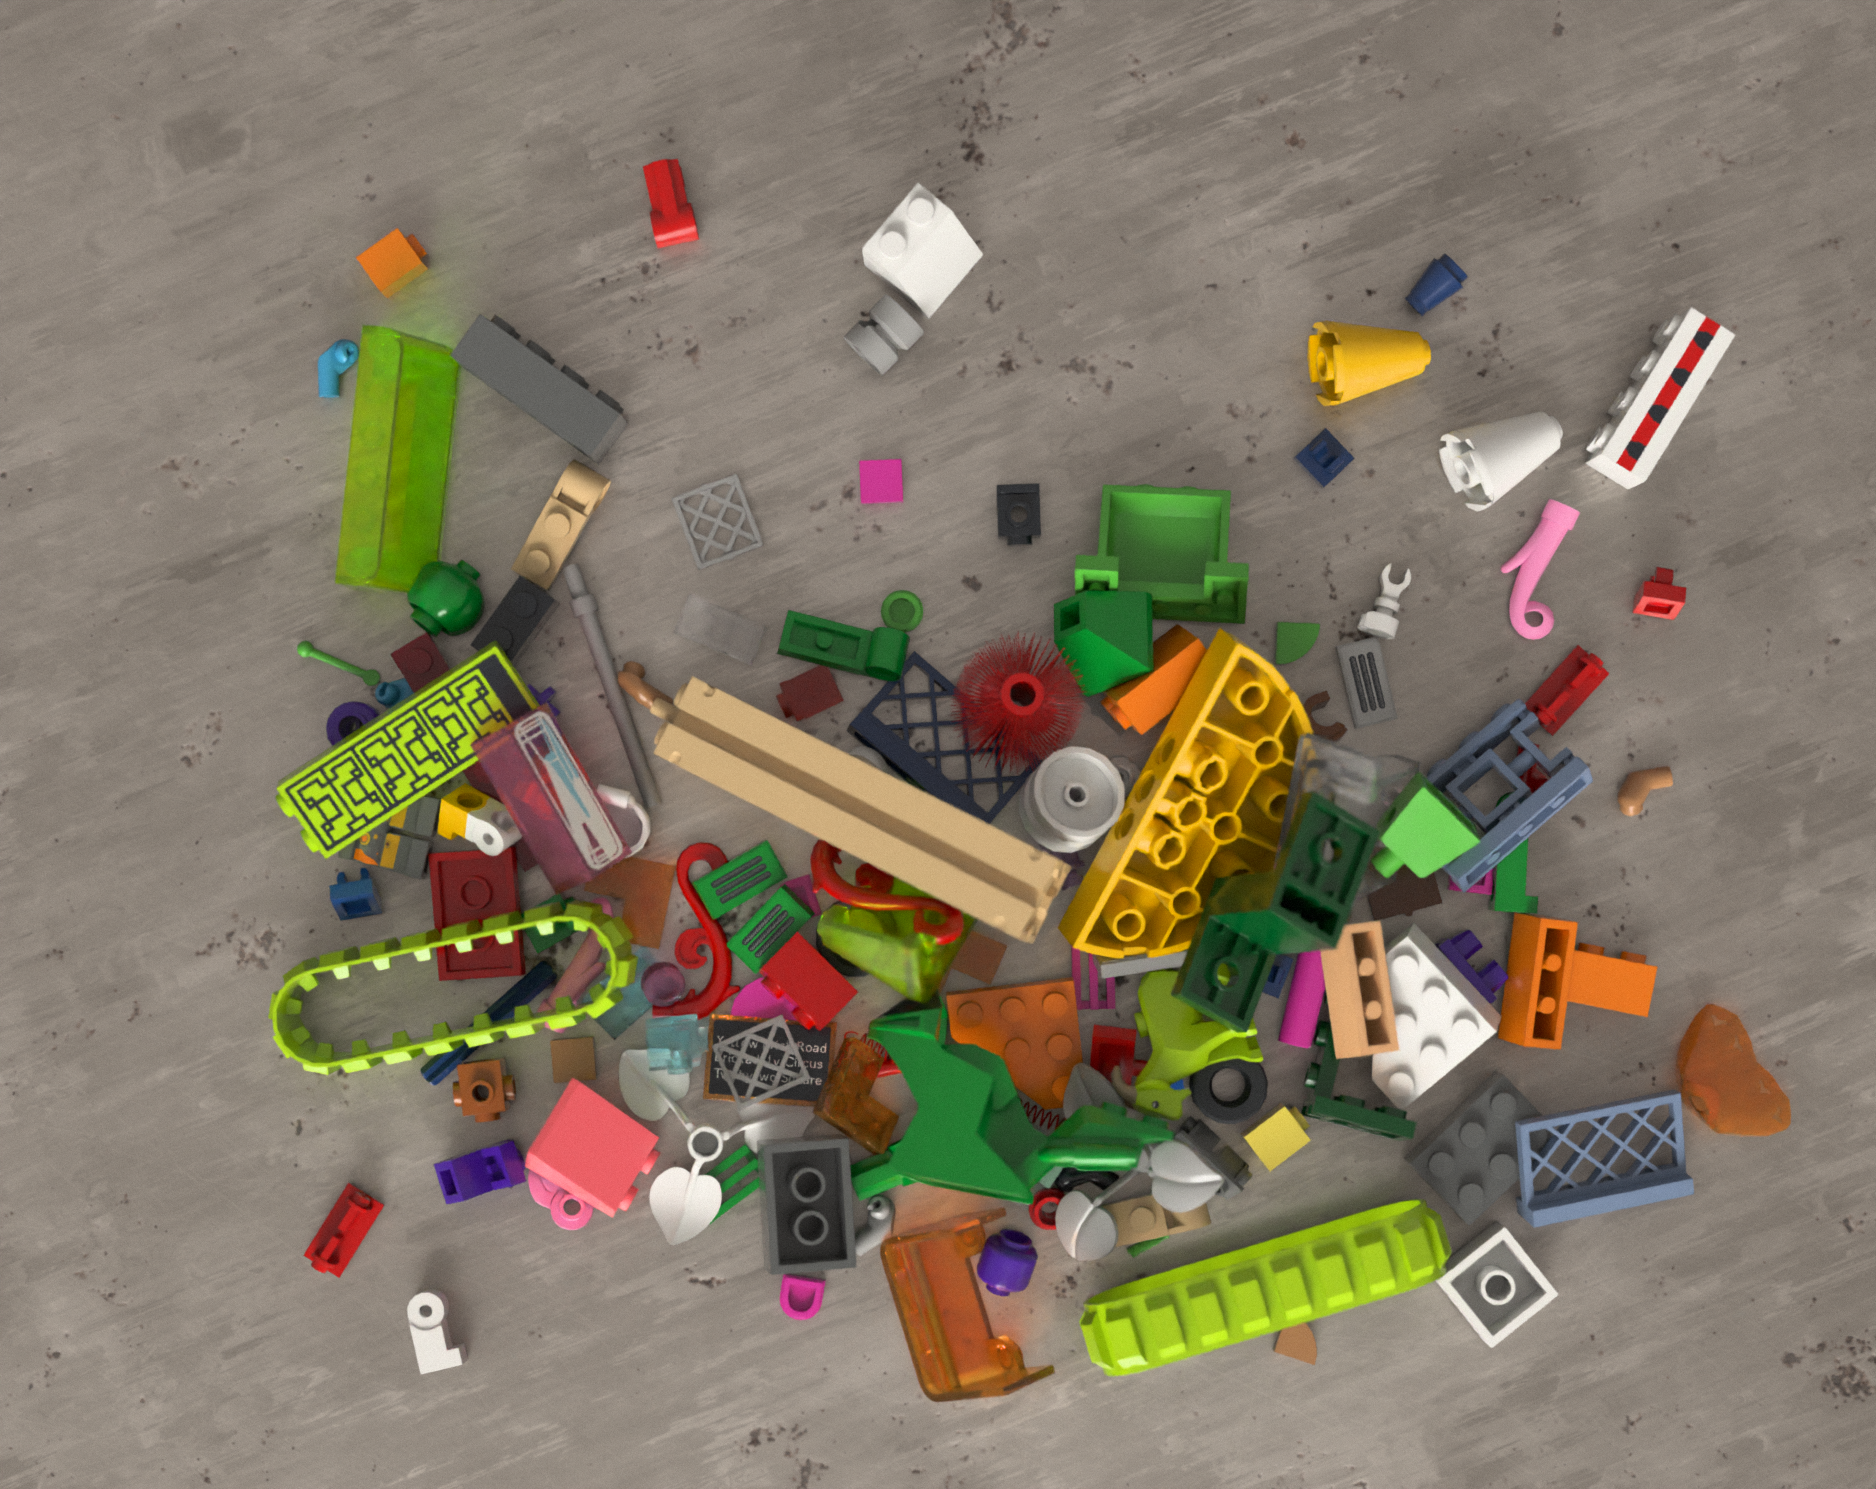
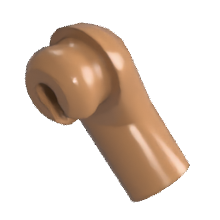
(631, 681)
(1638, 785)

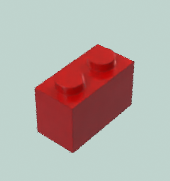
(807, 983)

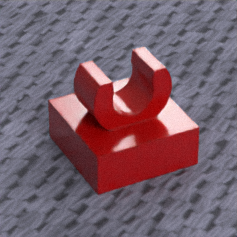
(1659, 596)

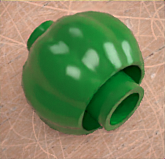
(446, 598)

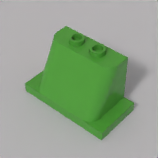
(1170, 547)

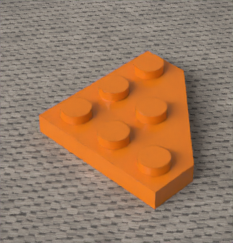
(1028, 1027)

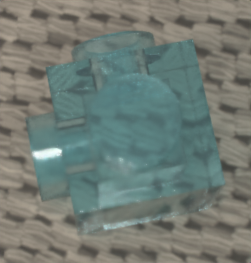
(675, 1043)

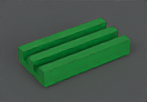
(745, 1191)

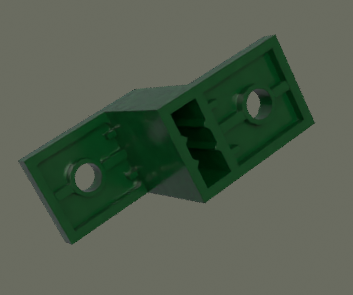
(1275, 912)

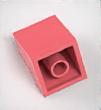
(593, 1150)

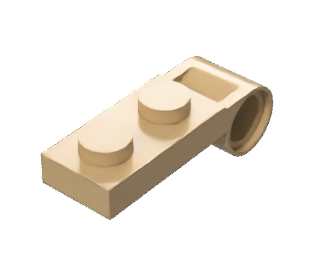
(561, 524)
(1145, 1219)

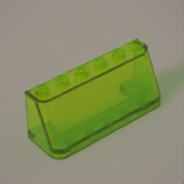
(397, 461)

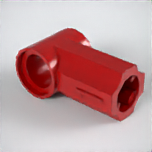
(671, 213)

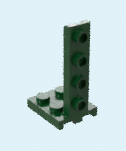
(1346, 1110)

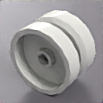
(1071, 799)

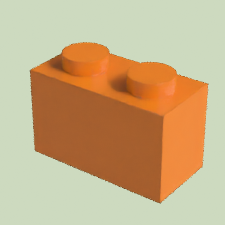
(1611, 982)

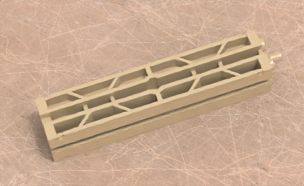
(859, 808)

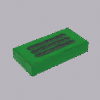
(739, 879)
(770, 928)

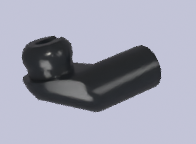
(1070, 1178)

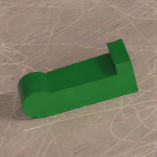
(1510, 880)

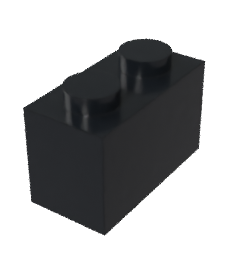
(517, 620)

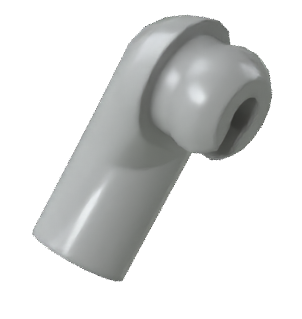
(879, 1224)

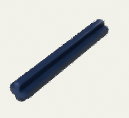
(504, 1008)

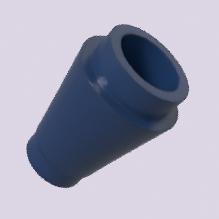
(1436, 284)

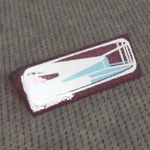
(551, 799)

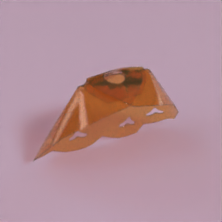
(1728, 1078)

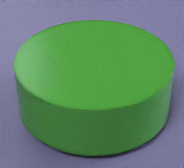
(902, 611)

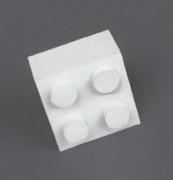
(1495, 1284)

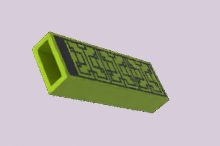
(403, 751)

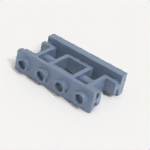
(1520, 812)

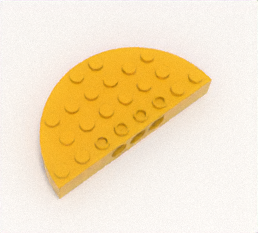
(1198, 810)

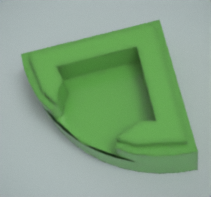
(1294, 640)

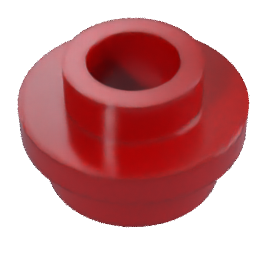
(1037, 1215)

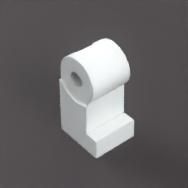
(431, 1333)

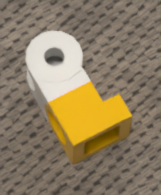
(477, 820)

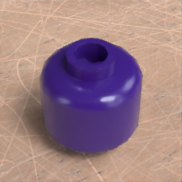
(343, 718)
(1007, 1262)

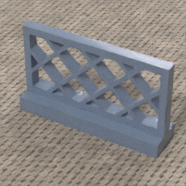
(1601, 1193)

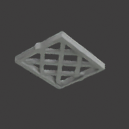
(706, 490)
(792, 1048)

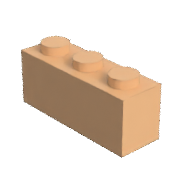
(1359, 993)

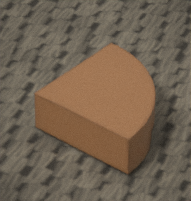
(1297, 1343)

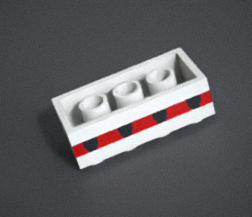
(1659, 398)

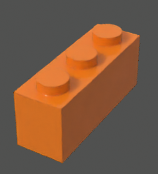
(1537, 981)

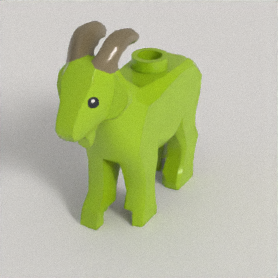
(1180, 1046)

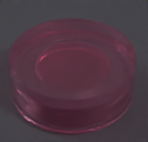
(663, 984)

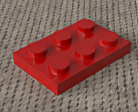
(476, 887)

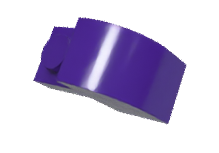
(480, 1171)

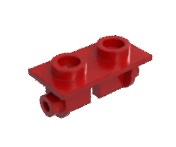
(1566, 689)
(343, 1231)

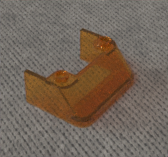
(946, 1313)

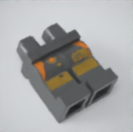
(395, 850)

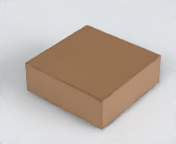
(573, 1059)

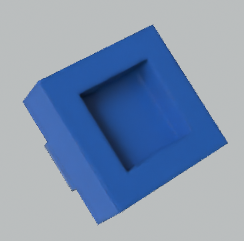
(356, 897)

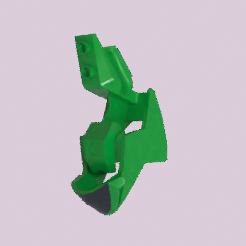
(972, 1121)

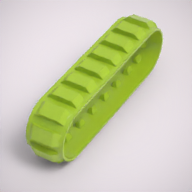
(321, 1058)
(1265, 1287)

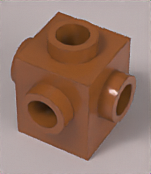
(494, 1076)

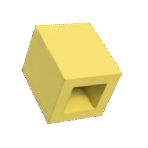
(1277, 1135)

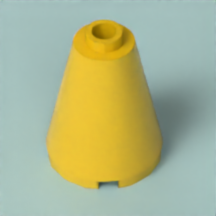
(1362, 359)

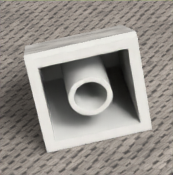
(921, 251)

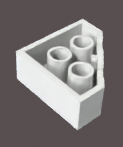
(1436, 1018)

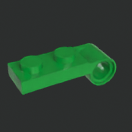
(845, 647)

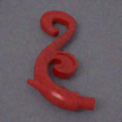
(879, 894)
(711, 933)

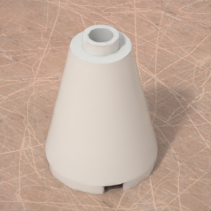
(1497, 455)

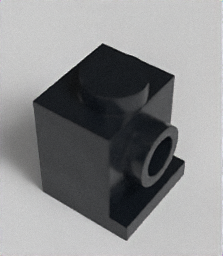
(1018, 495)

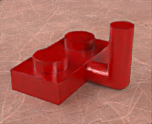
(1115, 1048)

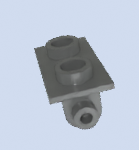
(1227, 1162)

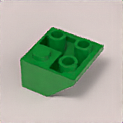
(1106, 636)

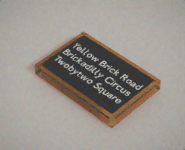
(815, 1048)

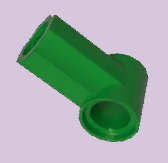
(875, 1176)

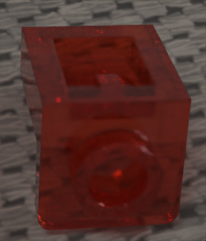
(809, 694)

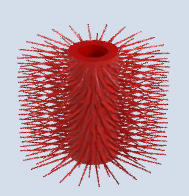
(1025, 689)

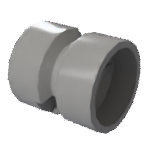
(884, 334)

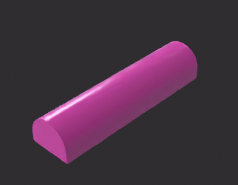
(1303, 1001)

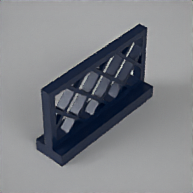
(912, 765)

